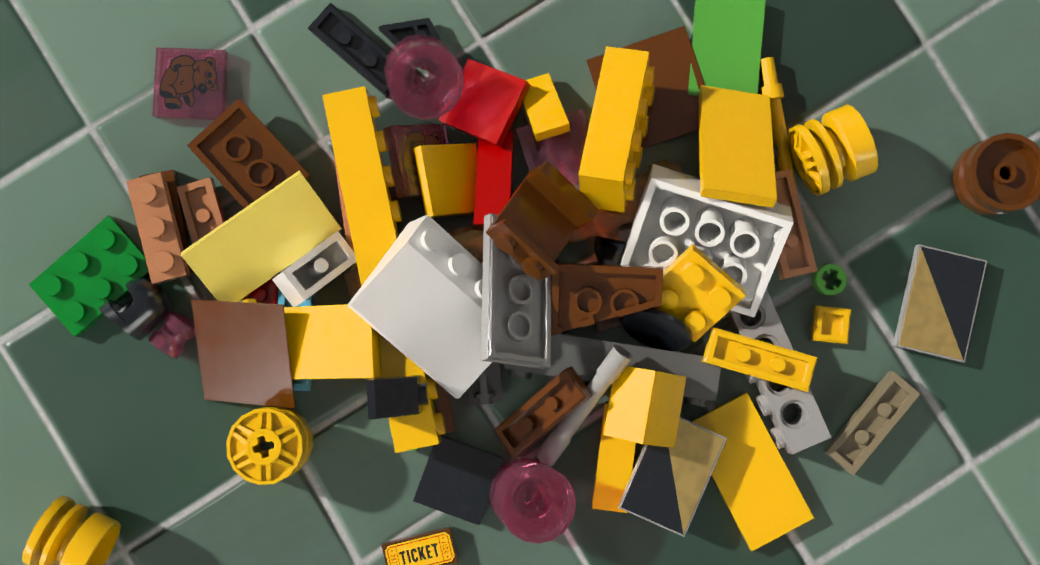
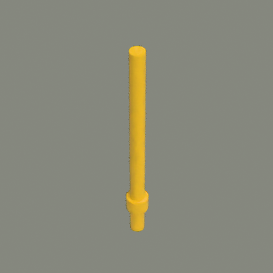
(775, 91)

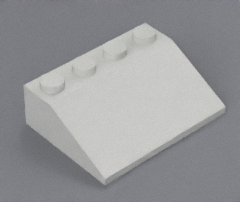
(734, 235)
(428, 304)

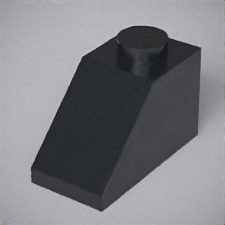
(396, 396)

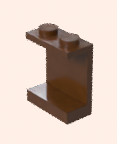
(541, 220)

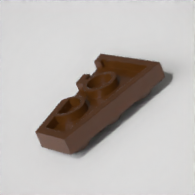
(601, 292)

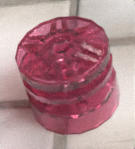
(419, 96)
(551, 502)

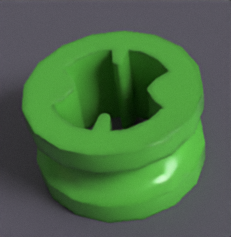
(839, 275)

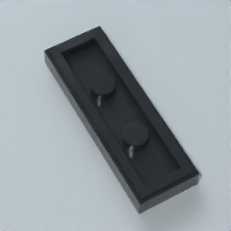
(352, 46)

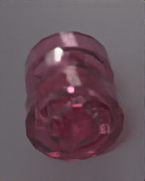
(173, 335)

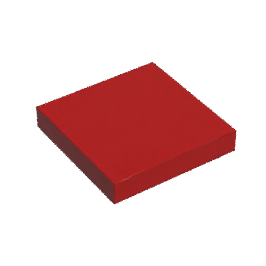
(486, 103)

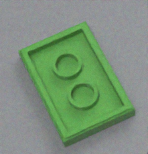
(727, 44)

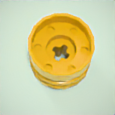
(833, 149)
(291, 442)
(68, 538)

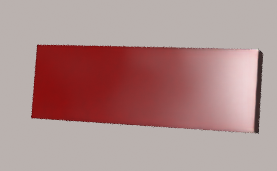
(493, 178)

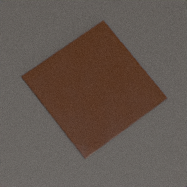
(672, 109)
(243, 352)

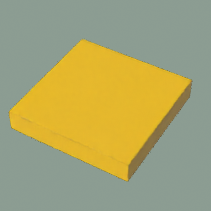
(447, 178)

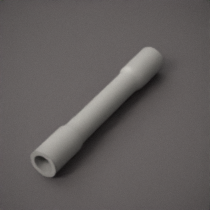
(605, 376)

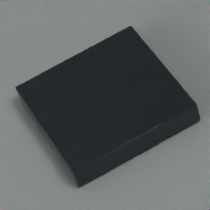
(458, 479)

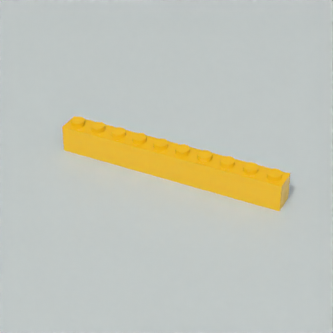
(373, 231)

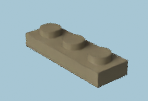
(871, 422)

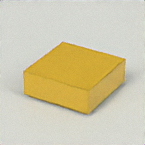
(830, 324)

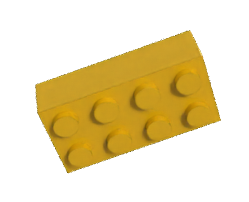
(617, 129)

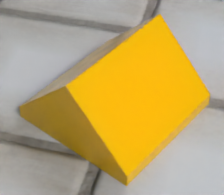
(645, 407)

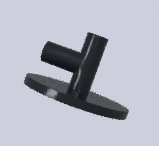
(657, 330)

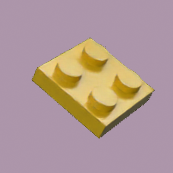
(698, 291)

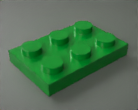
(90, 275)

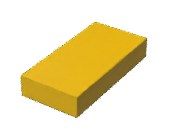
(545, 108)

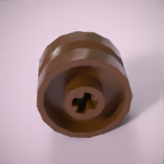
(998, 174)

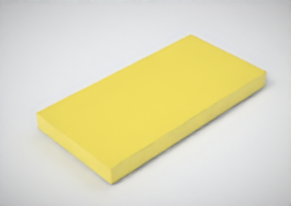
(261, 240)

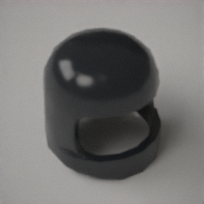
(142, 312)

